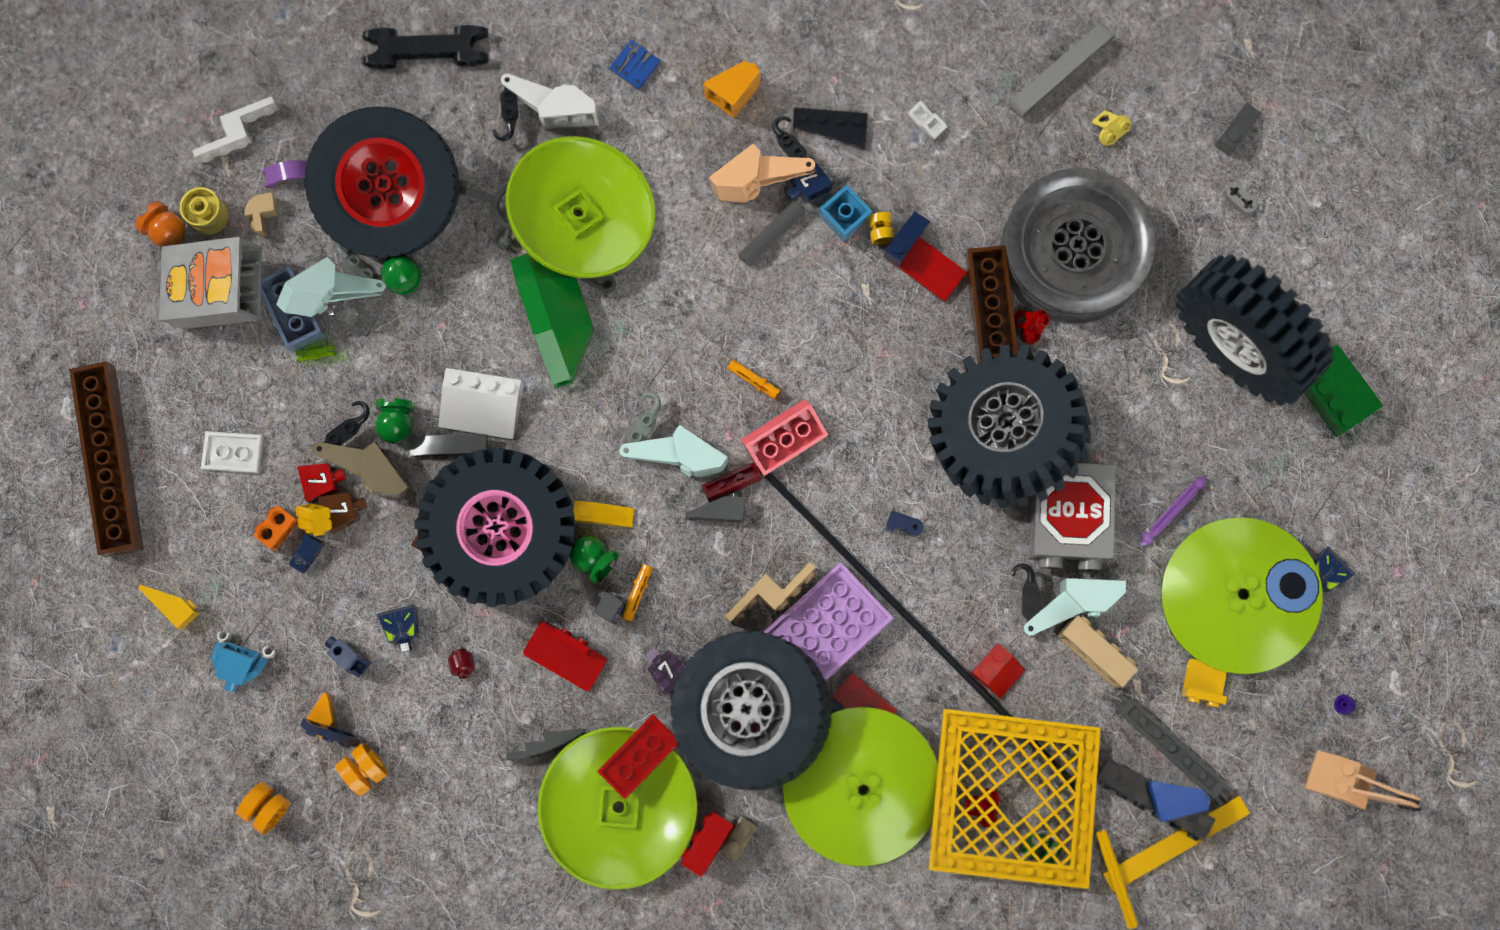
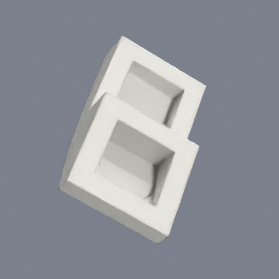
(926, 120)

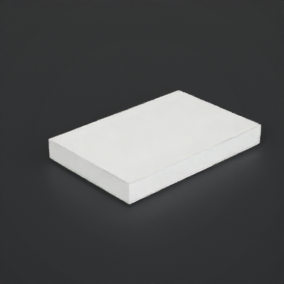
(232, 452)

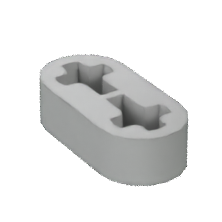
(1240, 199)

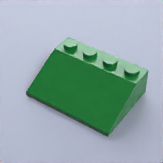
(1342, 395)

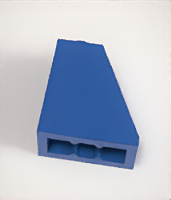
(1177, 801)

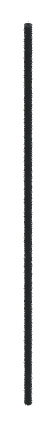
(901, 610)

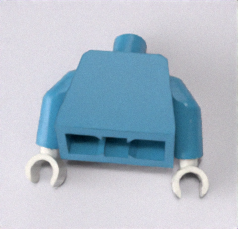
(237, 663)

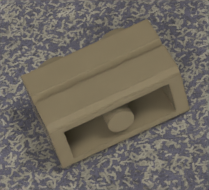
(738, 838)

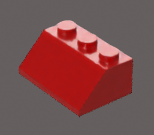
(707, 843)

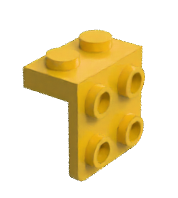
(1204, 684)

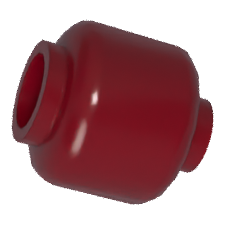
(461, 663)

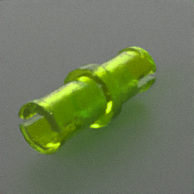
(316, 353)

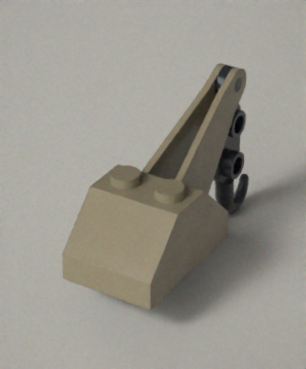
(371, 464)

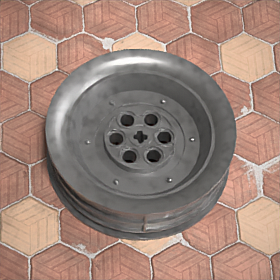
(1092, 204)

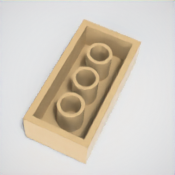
(1097, 652)

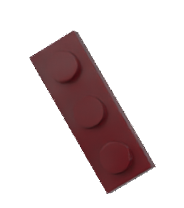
(731, 482)

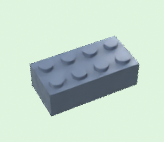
(294, 329)

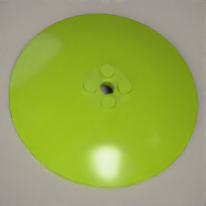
(584, 177)
(901, 776)
(606, 845)

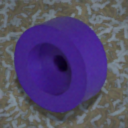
(1344, 704)

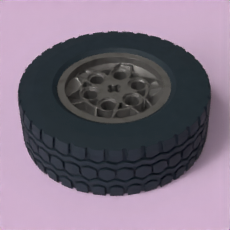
(787, 737)

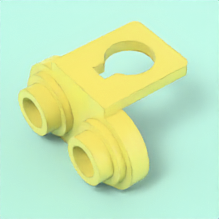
(1113, 129)

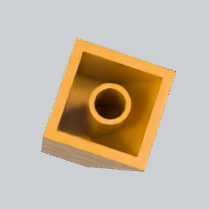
(733, 87)

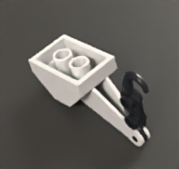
(556, 107)

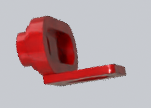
(1033, 326)
(984, 805)

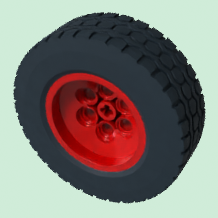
(341, 164)

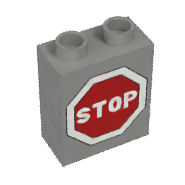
(1075, 521)

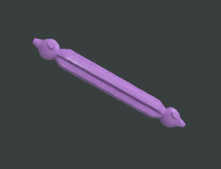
(1173, 511)

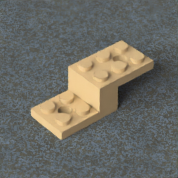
(771, 594)

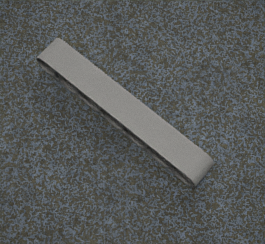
(1061, 70)

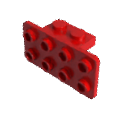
(565, 655)

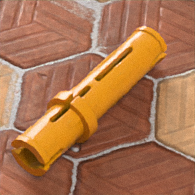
(760, 383)
(637, 592)

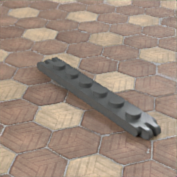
(1172, 748)

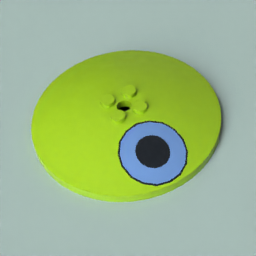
(1204, 601)

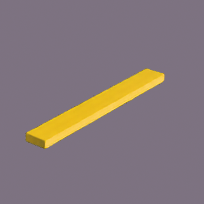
(1177, 843)

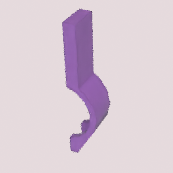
(284, 171)

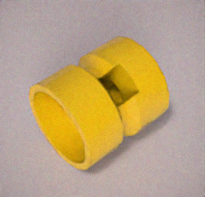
(881, 228)

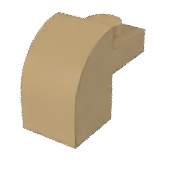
(258, 209)

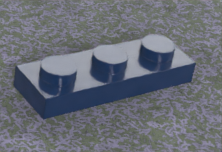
(329, 733)

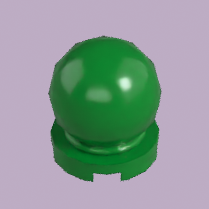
(401, 275)
(393, 421)
(591, 557)

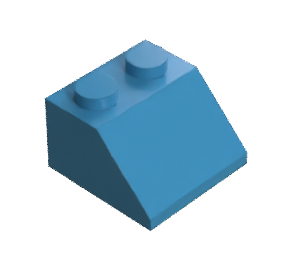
(844, 213)

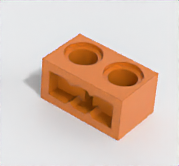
(279, 531)

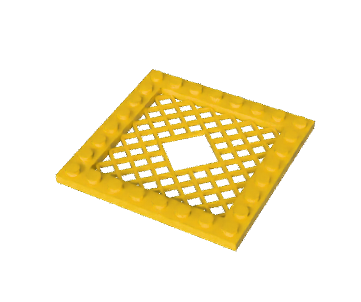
(1084, 795)

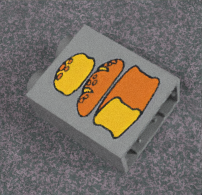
(210, 283)

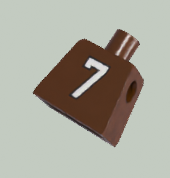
(342, 510)

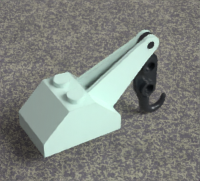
(1075, 598)

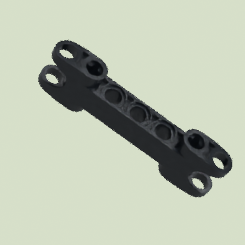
(425, 47)

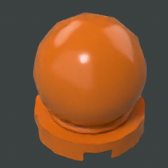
(160, 225)

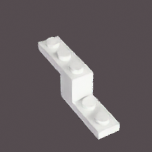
(235, 130)

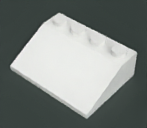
(480, 403)

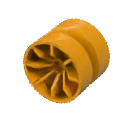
(357, 773)
(262, 808)

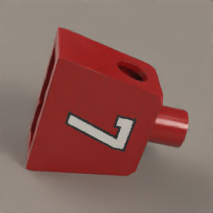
(319, 480)

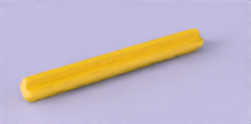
(1117, 879)

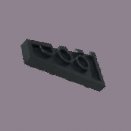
(833, 124)

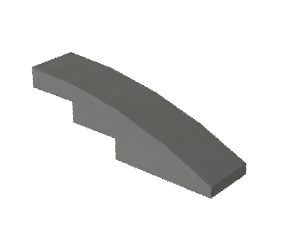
(447, 444)
(552, 741)

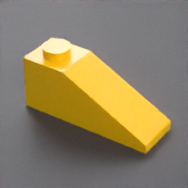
(603, 514)
(175, 609)

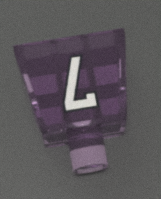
(664, 669)

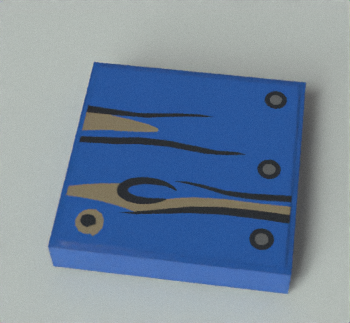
(634, 64)

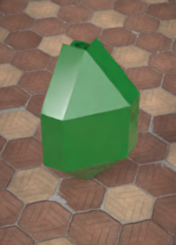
(555, 316)

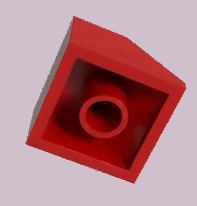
(998, 670)

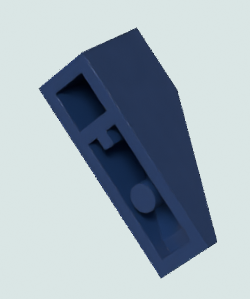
(906, 239)

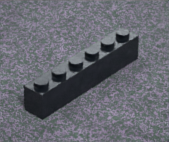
(1134, 787)

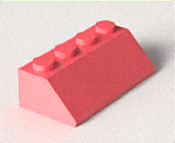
(784, 437)

